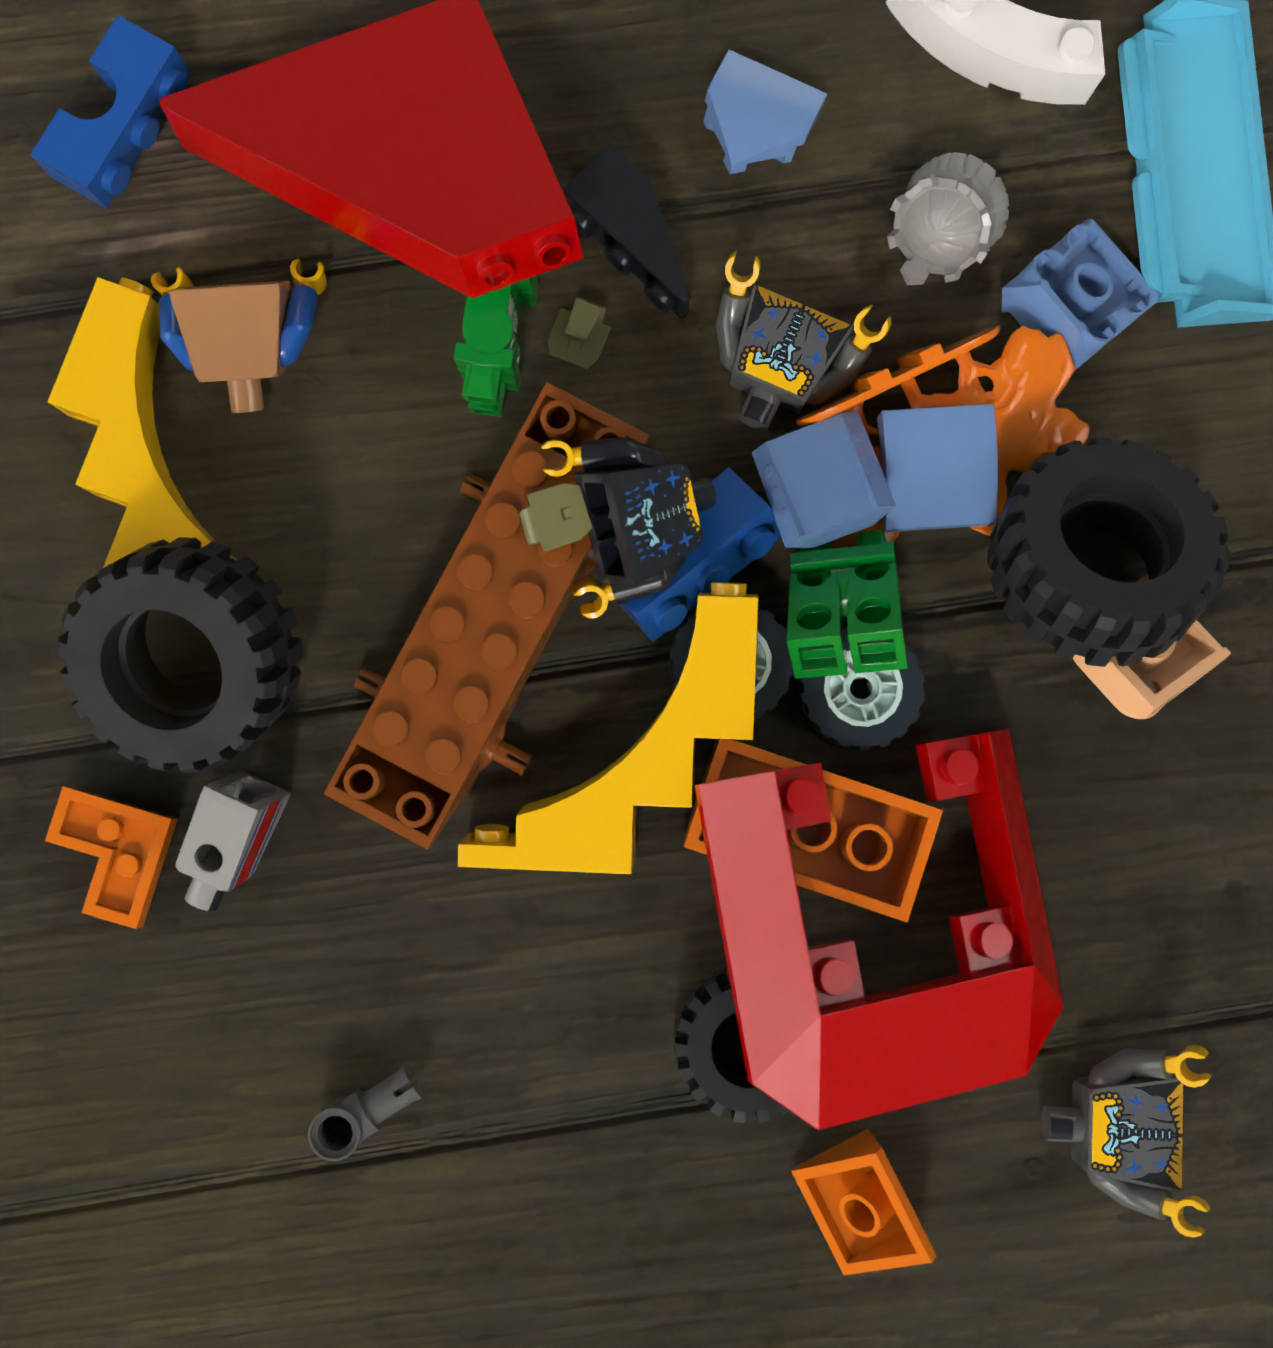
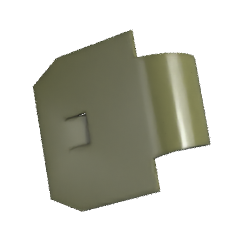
(579, 327)
(556, 516)

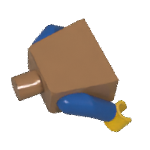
(239, 329)

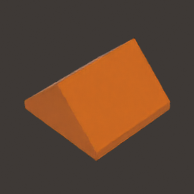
(862, 1207)

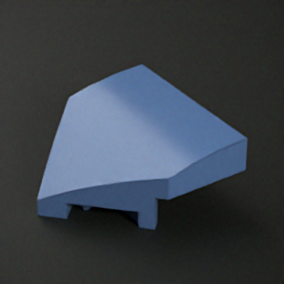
(759, 112)

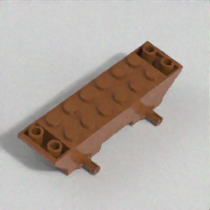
(475, 642)

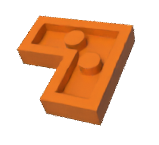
(129, 849)

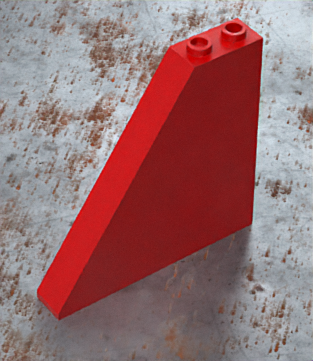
(398, 141)

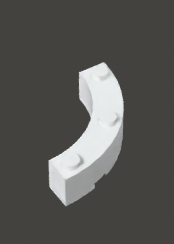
(1009, 46)

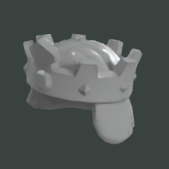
(948, 217)

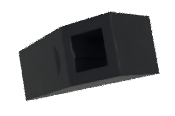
(622, 212)

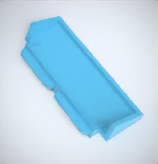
(1199, 161)

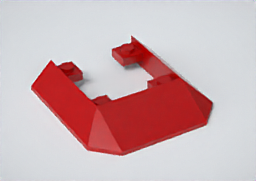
(804, 1010)

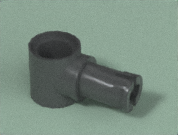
(363, 1112)

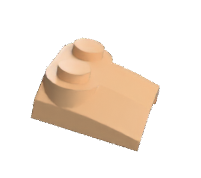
(1153, 682)

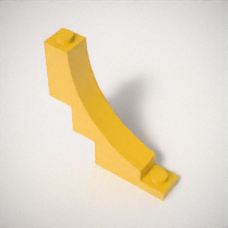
(111, 387)
(595, 821)

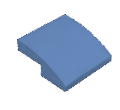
(940, 467)

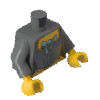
(784, 349)
(1130, 1130)

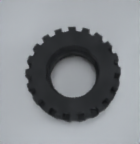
(1140, 500)
(128, 693)

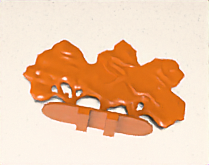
(1023, 395)

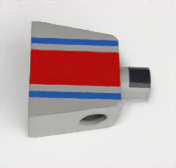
(228, 835)

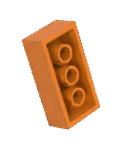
(868, 852)

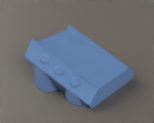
(1079, 291)
(823, 481)

